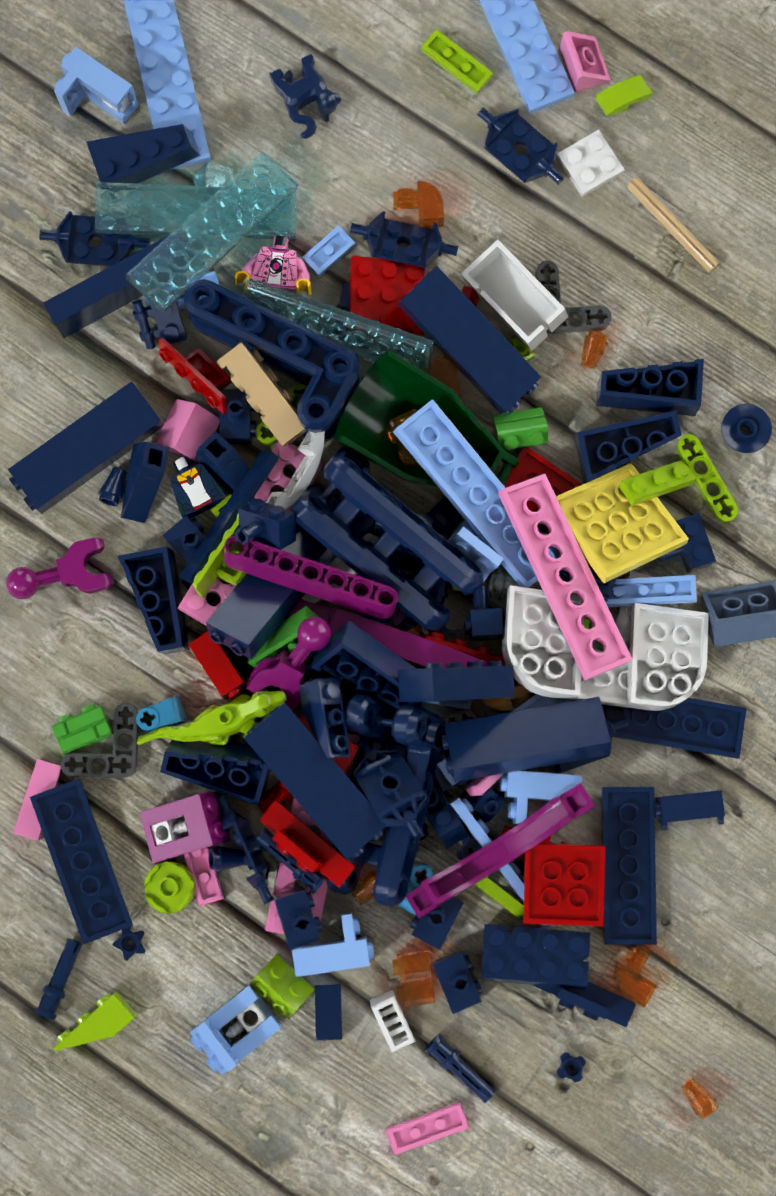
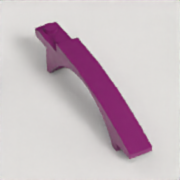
(405, 645)
(500, 852)

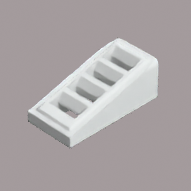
(382, 1001)

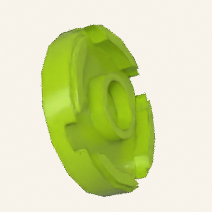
(169, 887)

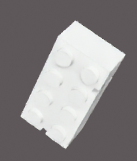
(514, 295)

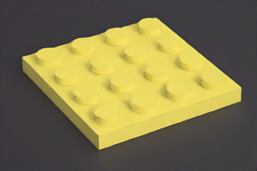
(613, 531)

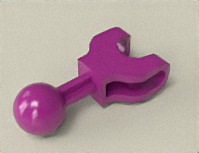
(70, 570)
(288, 668)

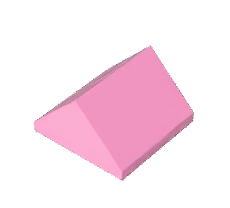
(583, 61)
(187, 429)

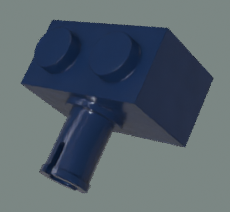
(237, 423)
(266, 524)
(185, 537)
(697, 551)
(482, 621)
(297, 918)
(436, 925)
(457, 981)

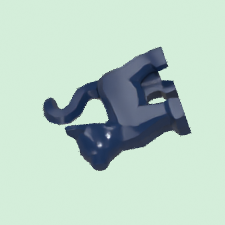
(305, 91)

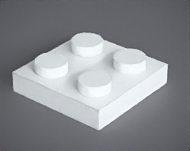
(590, 163)

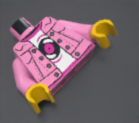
(277, 268)

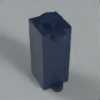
(689, 807)

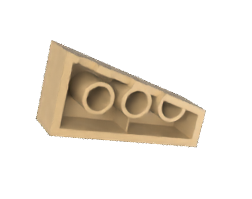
(263, 392)

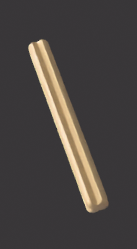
(672, 224)

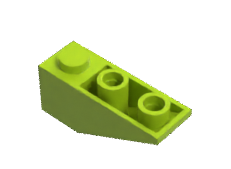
(103, 1023)

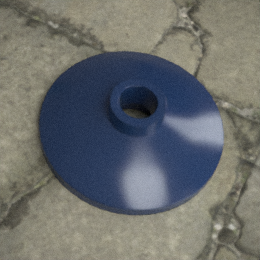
(752, 418)

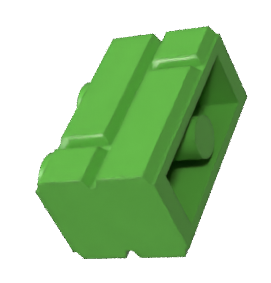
(520, 428)
(83, 729)

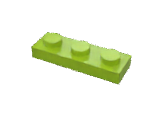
(456, 61)
(657, 482)

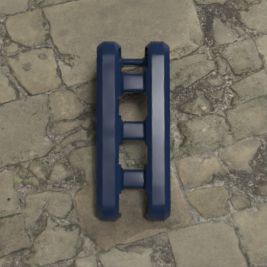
(287, 347)
(330, 524)
(420, 744)

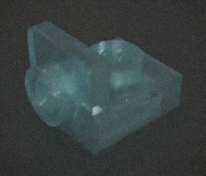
(213, 175)

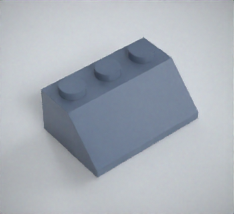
(741, 613)

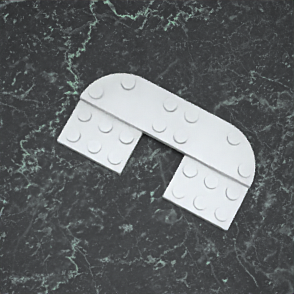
(665, 651)

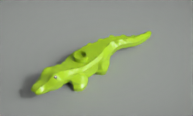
(221, 722)

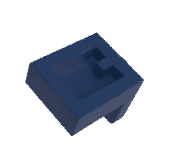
(486, 805)

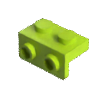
(281, 986)

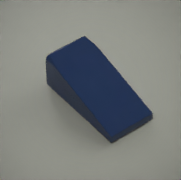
(444, 516)
(328, 1012)

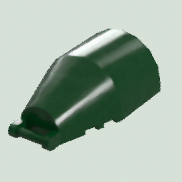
(394, 388)

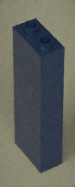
(96, 295)
(469, 341)
(84, 448)
(260, 606)
(526, 739)
(315, 781)

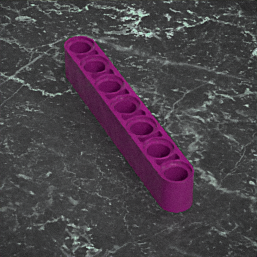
(317, 587)

